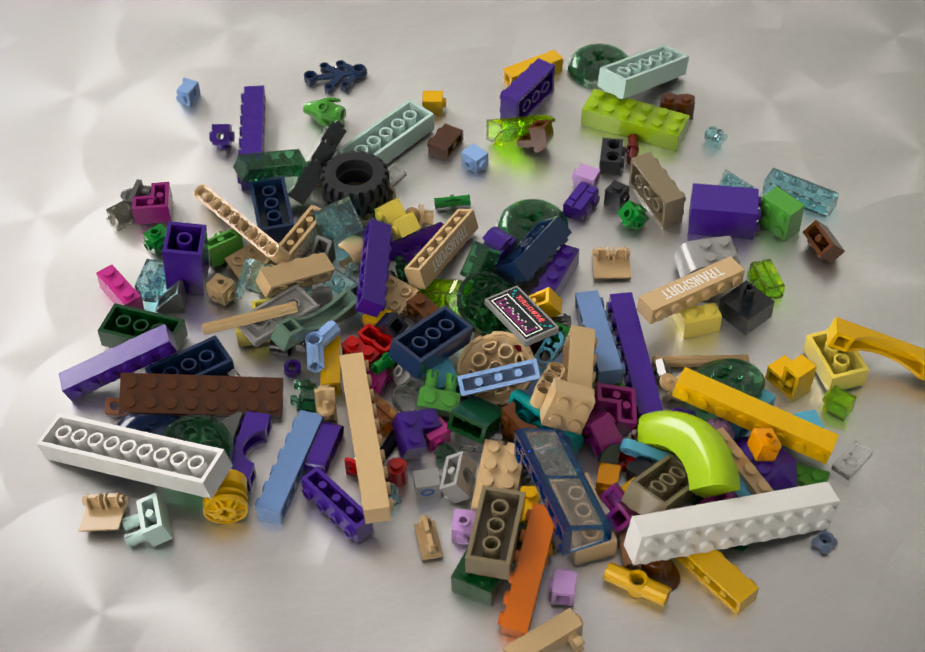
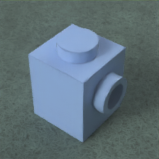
(474, 158)

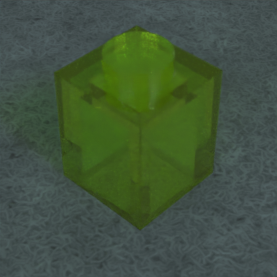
(838, 403)

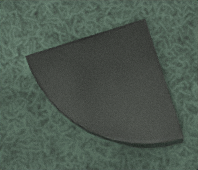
(610, 454)

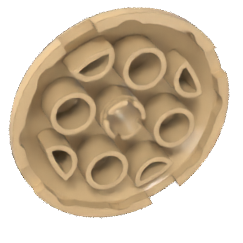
(492, 352)

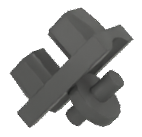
(138, 190)

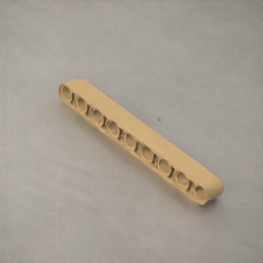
(241, 224)

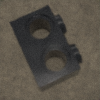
(611, 156)

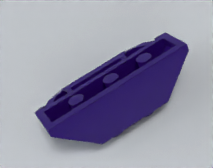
(779, 473)

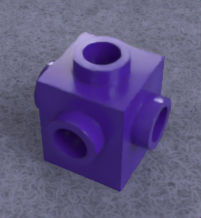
(217, 131)

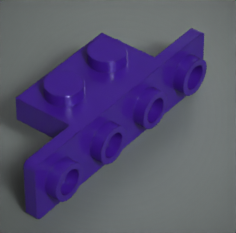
(413, 243)

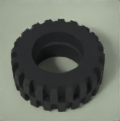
(356, 168)

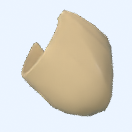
(353, 247)

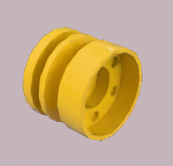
(229, 501)

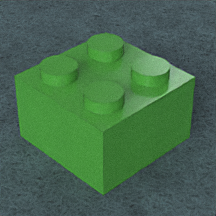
(781, 213)

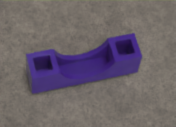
(253, 431)

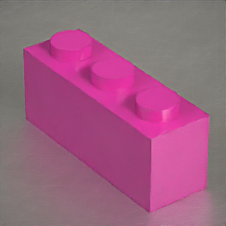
(118, 288)

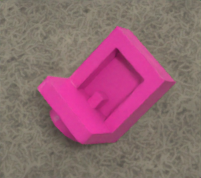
(379, 381)
(438, 436)

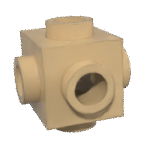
(221, 289)

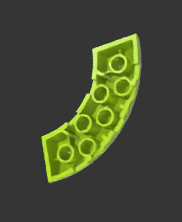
(697, 445)

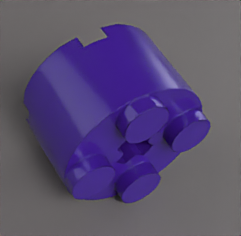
(501, 241)

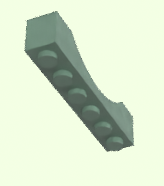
(294, 329)

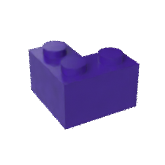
(411, 429)

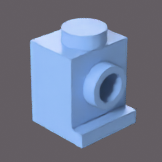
(188, 92)

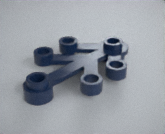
(355, 72)

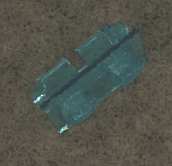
(730, 179)

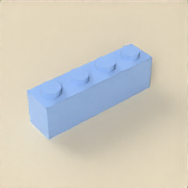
(499, 377)

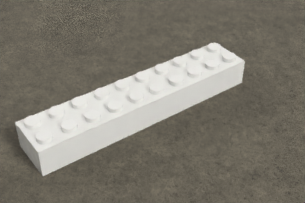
(135, 455)
(730, 523)

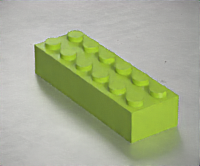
(628, 116)

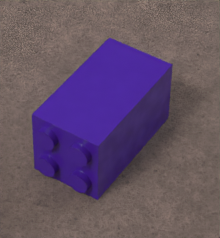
(724, 211)
(186, 256)

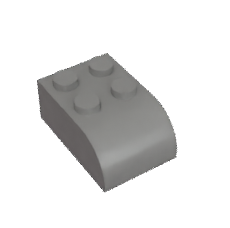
(702, 253)

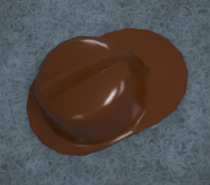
(663, 572)

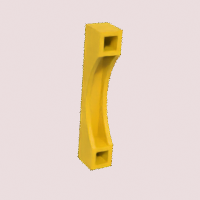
(853, 337)

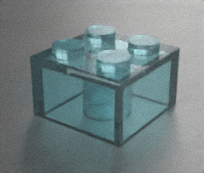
(338, 220)

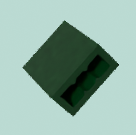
(475, 419)

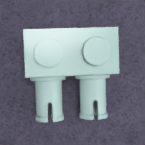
(153, 519)

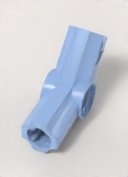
(317, 342)

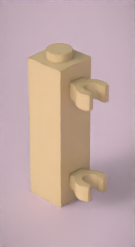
(552, 635)

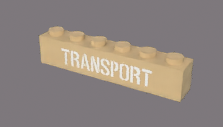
(301, 236)
(441, 248)
(690, 290)

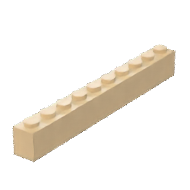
(365, 439)

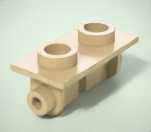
(428, 538)

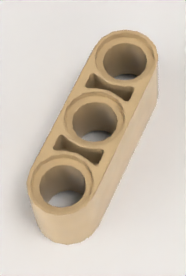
(553, 370)

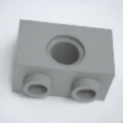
(458, 477)

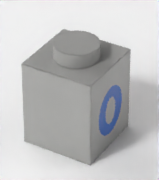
(427, 483)

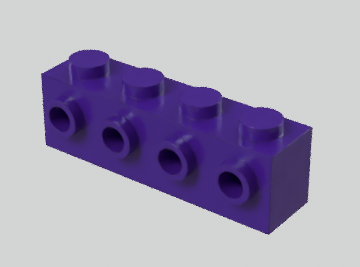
(559, 270)
(336, 504)

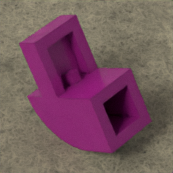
(619, 511)

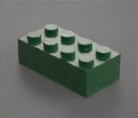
(129, 322)
(478, 587)

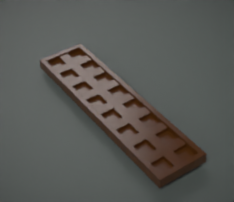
(199, 395)

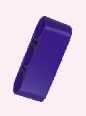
(324, 447)

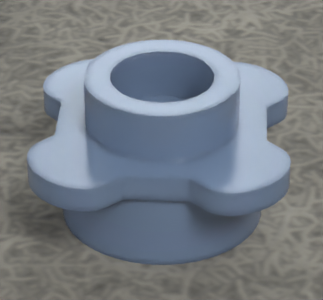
(824, 536)

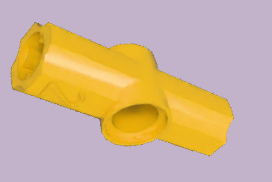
(626, 578)

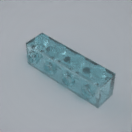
(814, 197)

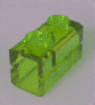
(766, 278)

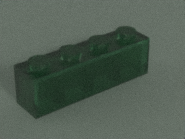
(269, 165)

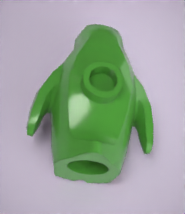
(325, 110)

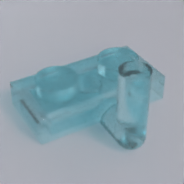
(340, 280)

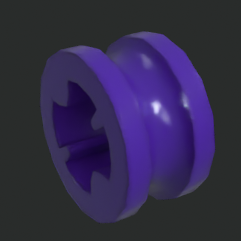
(292, 363)

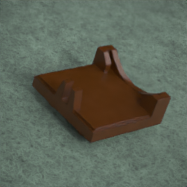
(511, 422)

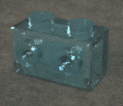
(151, 280)

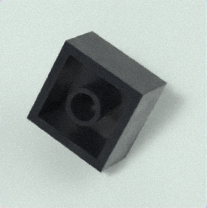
(746, 307)

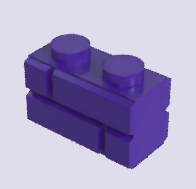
(581, 201)

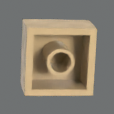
(567, 406)

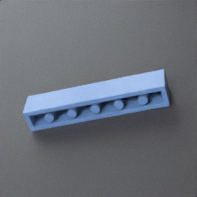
(592, 315)
(289, 469)

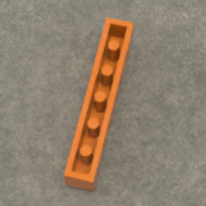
(529, 572)

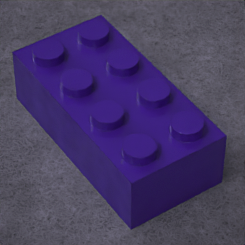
(528, 90)

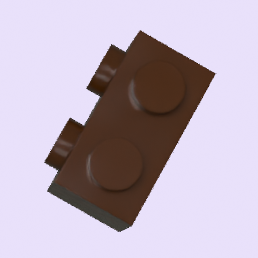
(823, 242)
(420, 307)

